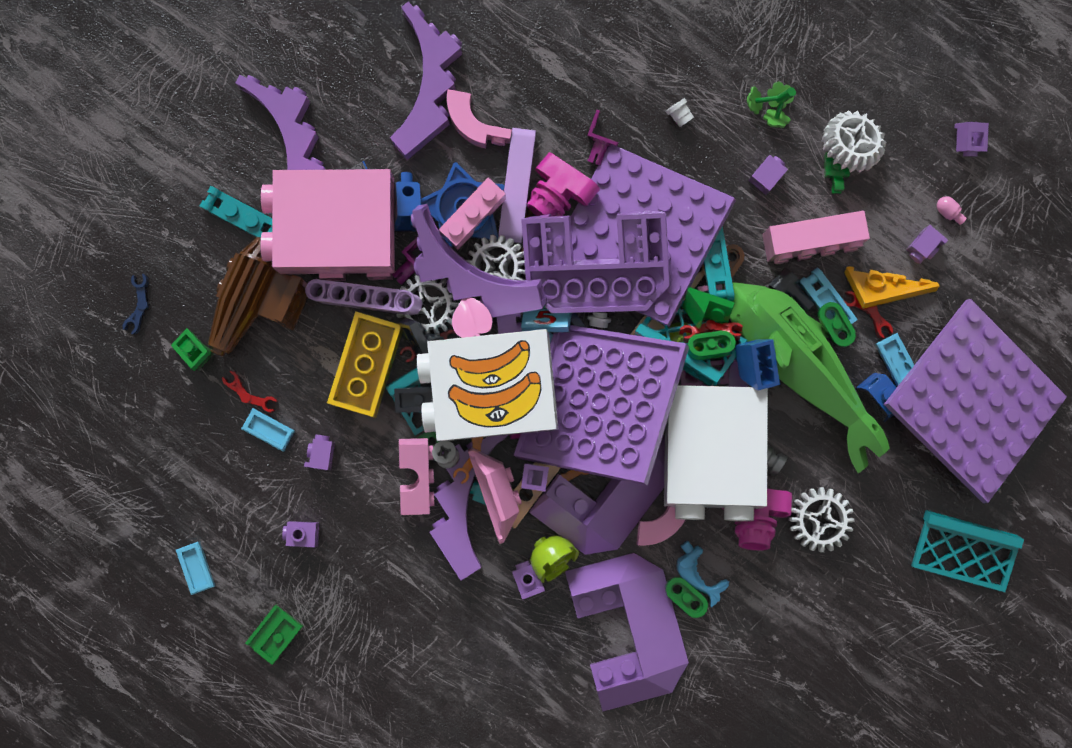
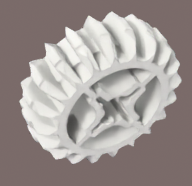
(854, 141)
(482, 252)
(437, 301)
(817, 530)

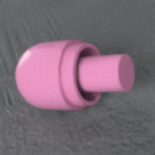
(950, 209)

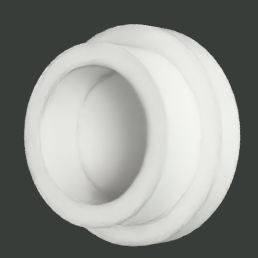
(599, 319)

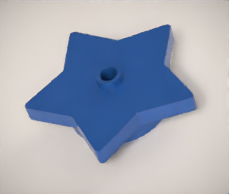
(455, 192)

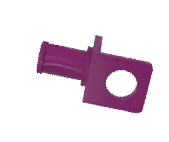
(600, 143)
(407, 268)

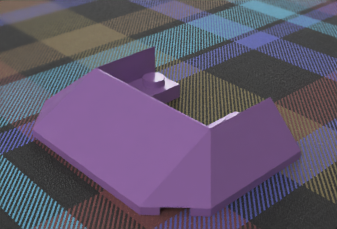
(598, 284)
(599, 523)
(652, 623)

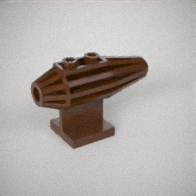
(253, 290)

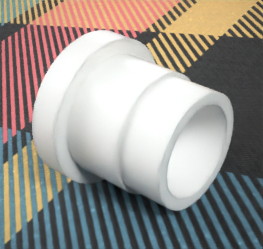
(680, 112)

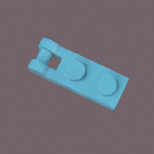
(825, 294)

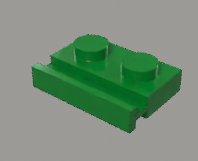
(274, 634)

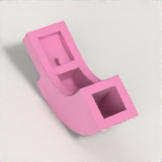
(469, 127)
(659, 529)

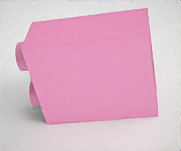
(330, 221)

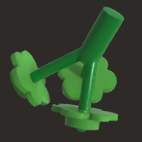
(778, 96)

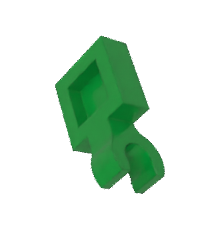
(835, 172)

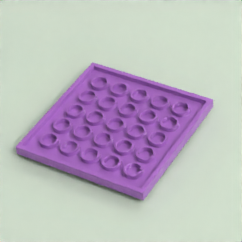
(636, 185)
(975, 401)
(609, 403)

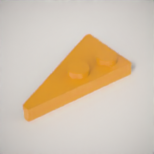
(881, 288)

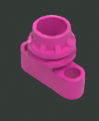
(561, 185)
(759, 533)

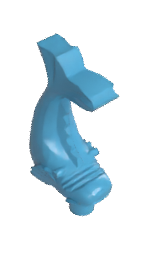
(688, 571)

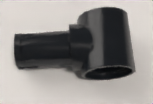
(789, 284)

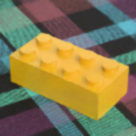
(365, 364)

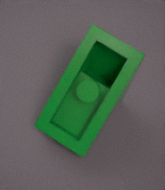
(705, 305)
(192, 350)

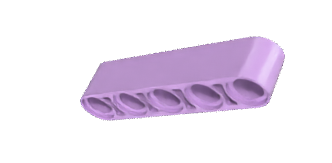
(517, 183)
(353, 294)

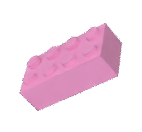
(816, 236)

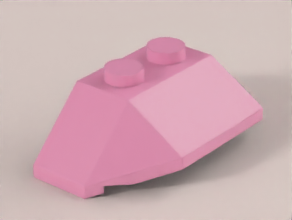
(497, 491)

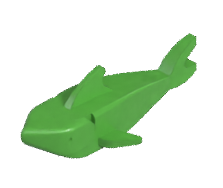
(808, 363)

